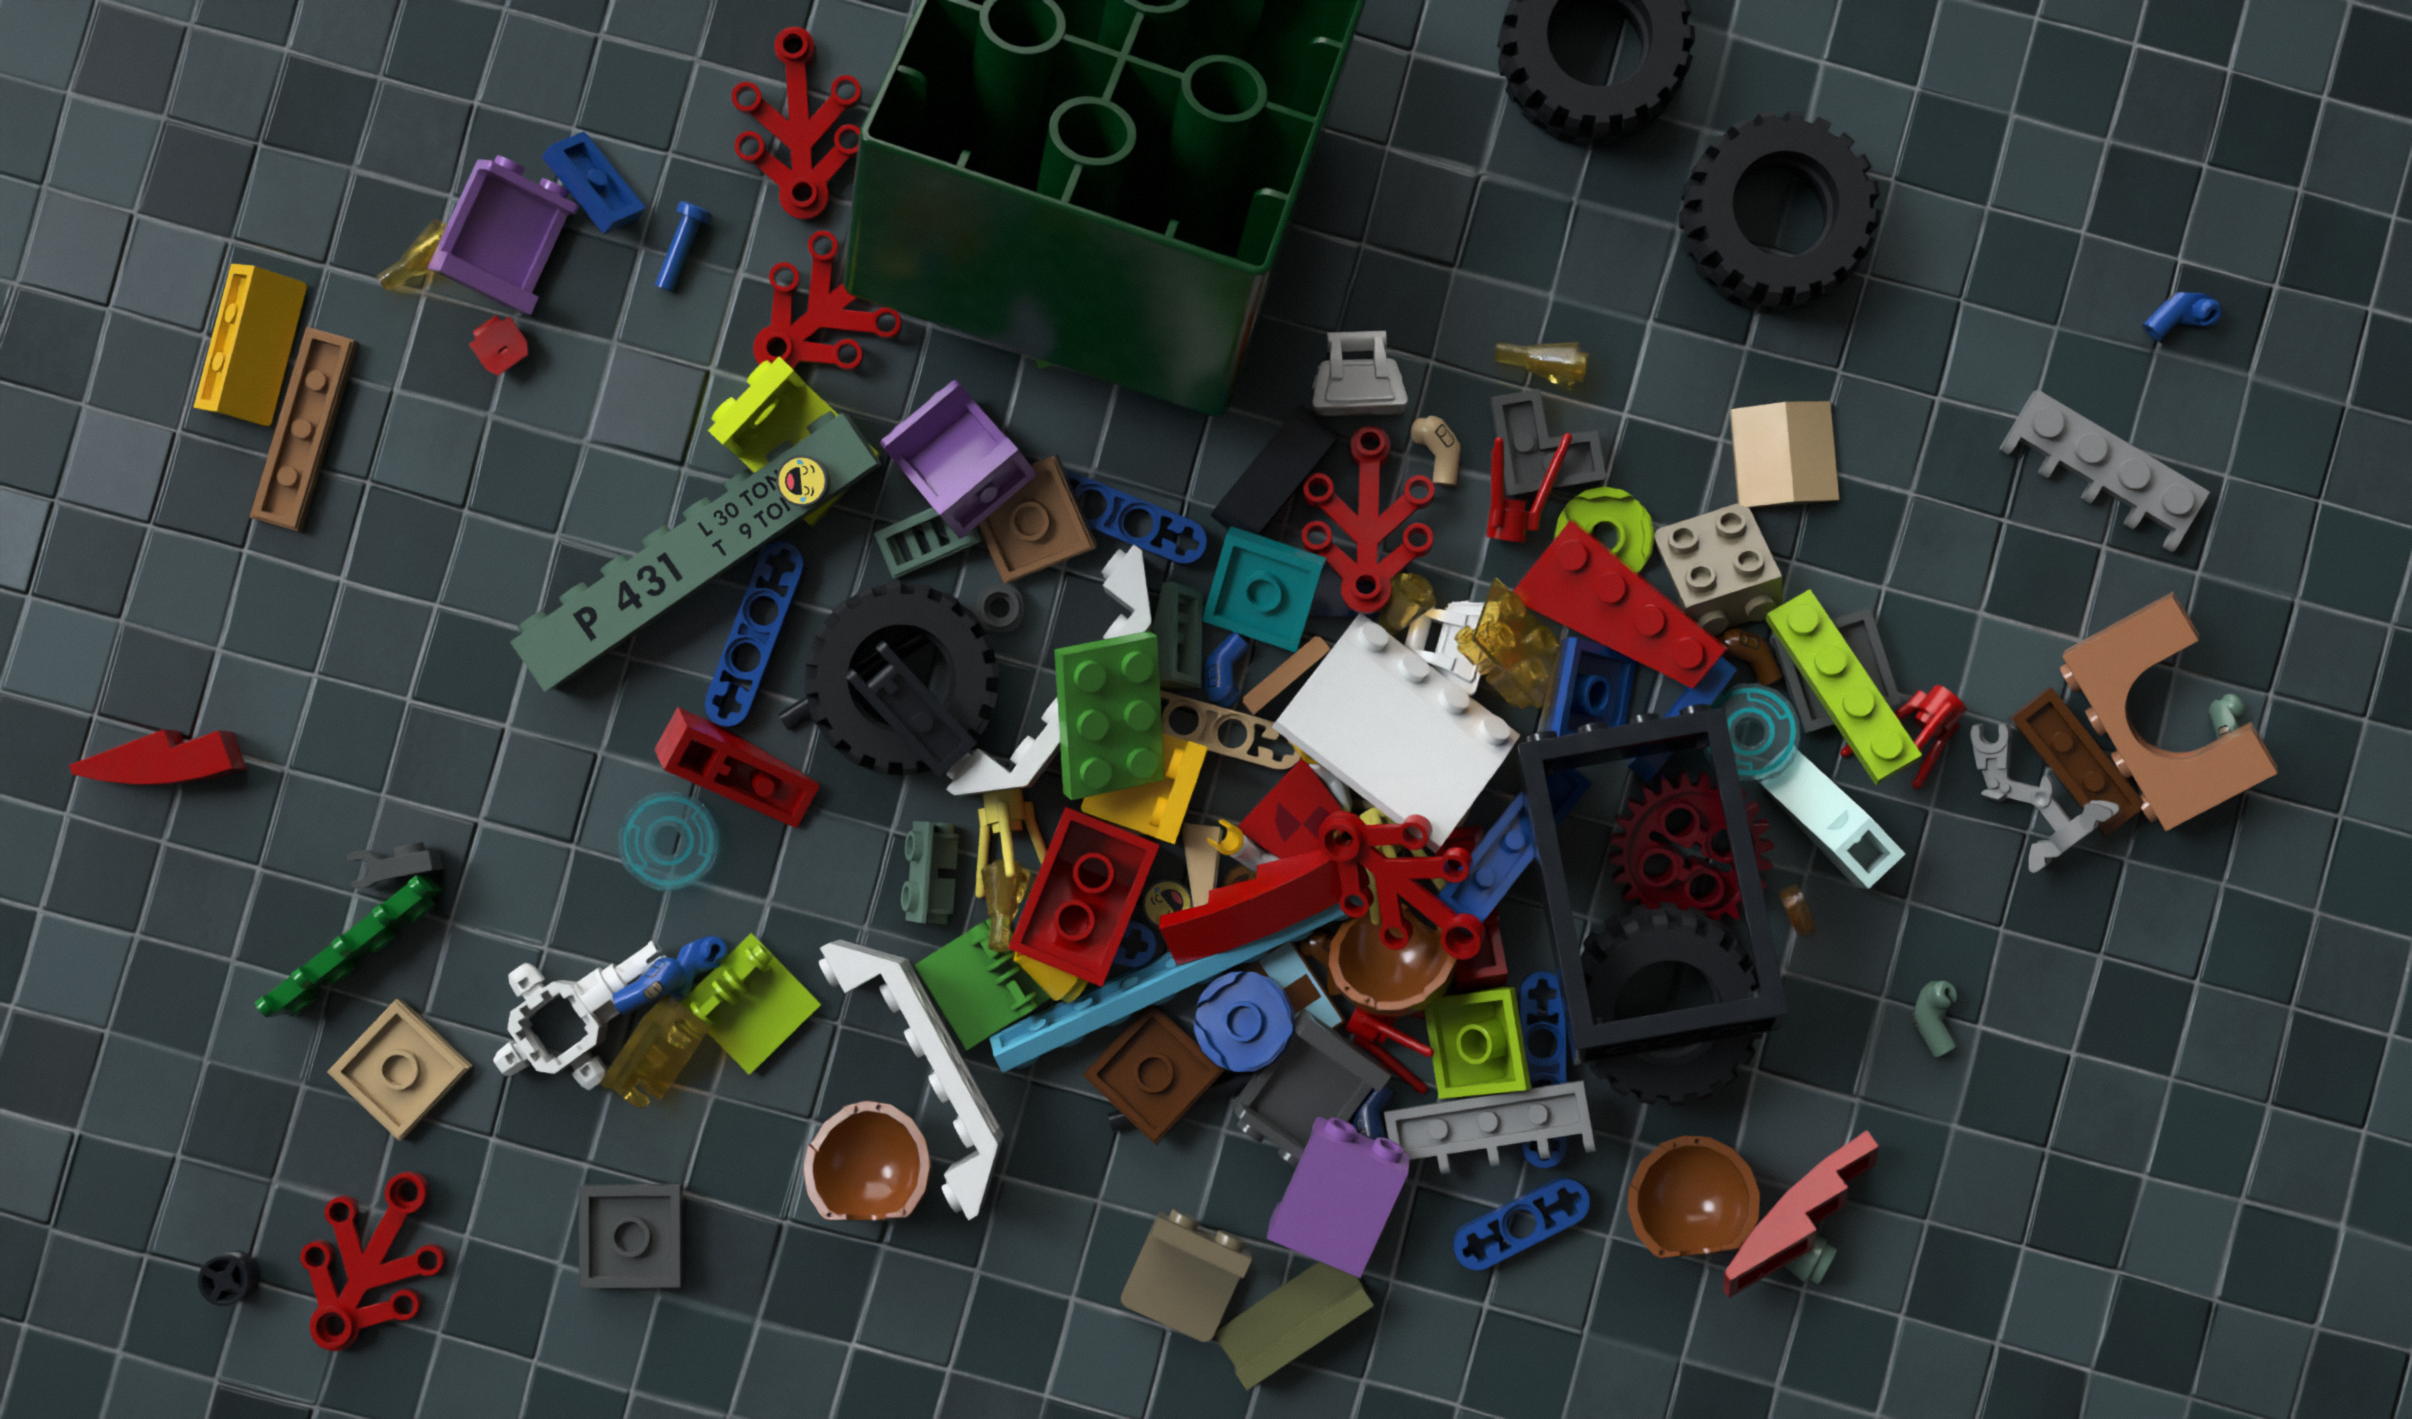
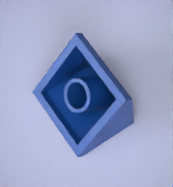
(1589, 687)

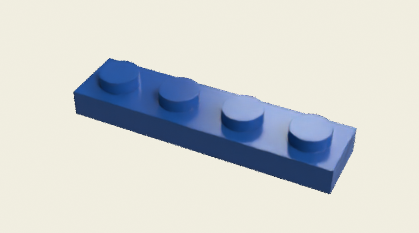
(1508, 849)

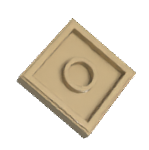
(399, 1069)

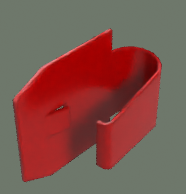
(499, 344)

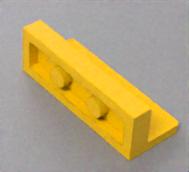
(250, 344)

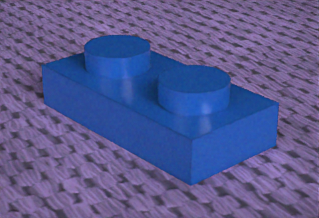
(593, 182)

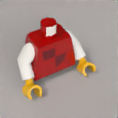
(1287, 817)

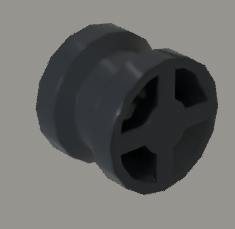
(218, 1281)

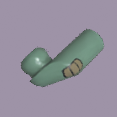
(2225, 713)
(1930, 1013)

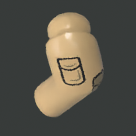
(1443, 444)

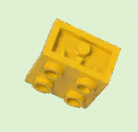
(1155, 806)

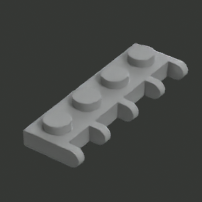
(2107, 466)
(1493, 1122)

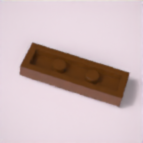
(2074, 757)

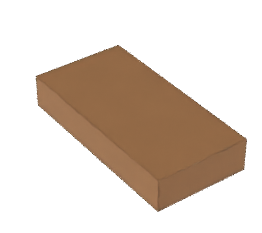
(1285, 675)

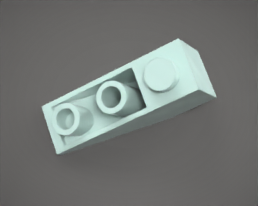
(1834, 822)

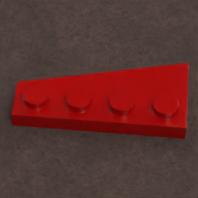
(1610, 602)

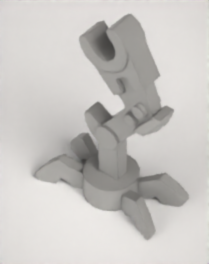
(1995, 764)

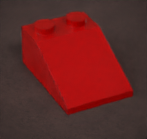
(1084, 896)

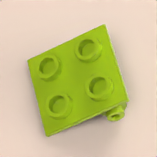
(751, 1003)

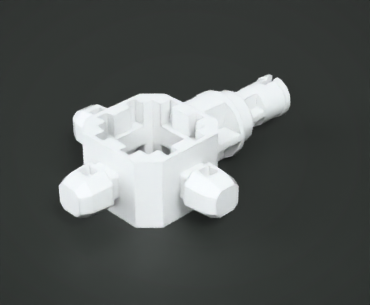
(589, 998)

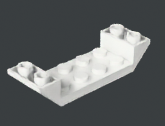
(984, 774)
(971, 1176)

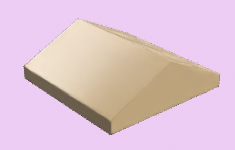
(1784, 454)

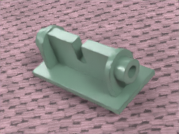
(924, 890)

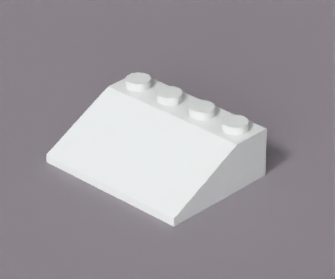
(1396, 730)

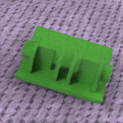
(979, 986)

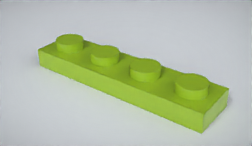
(1843, 687)

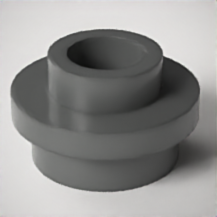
(989, 596)

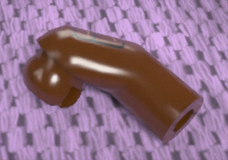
(1754, 650)
(1318, 946)

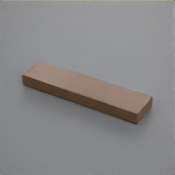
(304, 429)

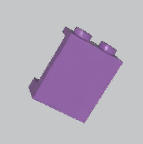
(502, 233)
(958, 458)
(1340, 1196)

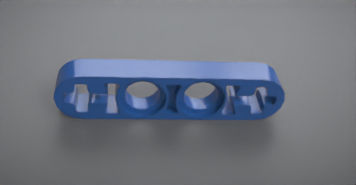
(1121, 504)
(763, 637)
(1548, 1068)

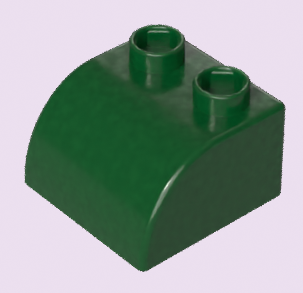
(1097, 177)

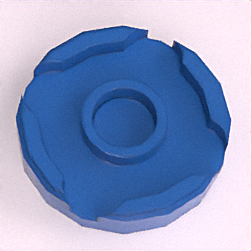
(1244, 1021)

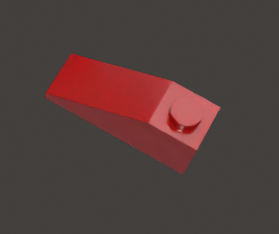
(734, 768)

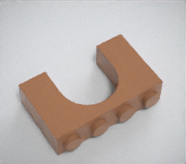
(2172, 783)

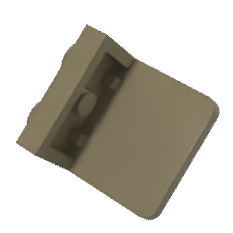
(1721, 568)
(1185, 1275)

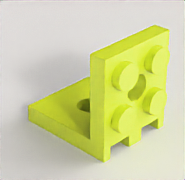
(767, 414)

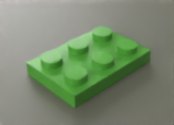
(1109, 714)

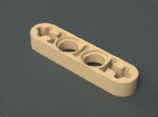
(1211, 718)

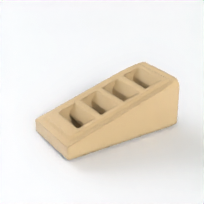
(1201, 859)

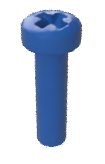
(681, 243)

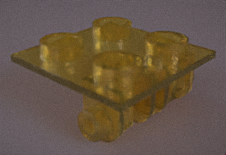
(1510, 648)

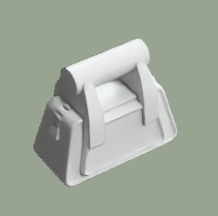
(1359, 384)
(1447, 658)

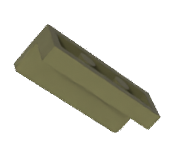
(1291, 1321)

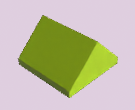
(1477, 1043)

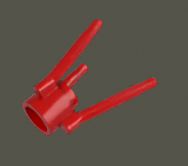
(1508, 516)
(1936, 717)
(1374, 1027)

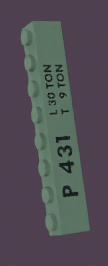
(686, 558)

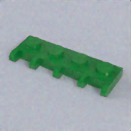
(336, 960)

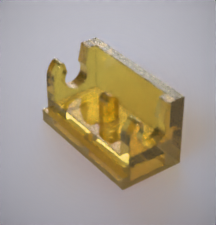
(656, 1052)

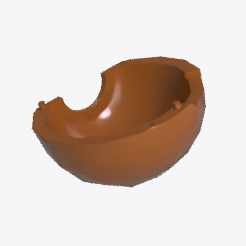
(1387, 979)
(868, 1165)
(1693, 1198)

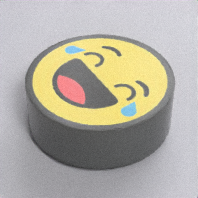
(802, 480)
(1165, 898)

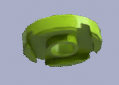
(1621, 512)

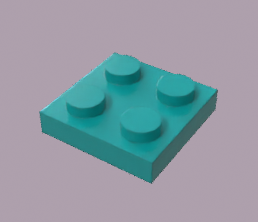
(1263, 589)

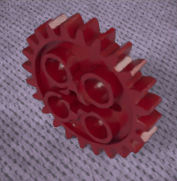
(1674, 882)

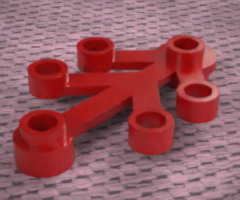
(800, 132)
(823, 311)
(1367, 528)
(1397, 878)
(366, 1268)

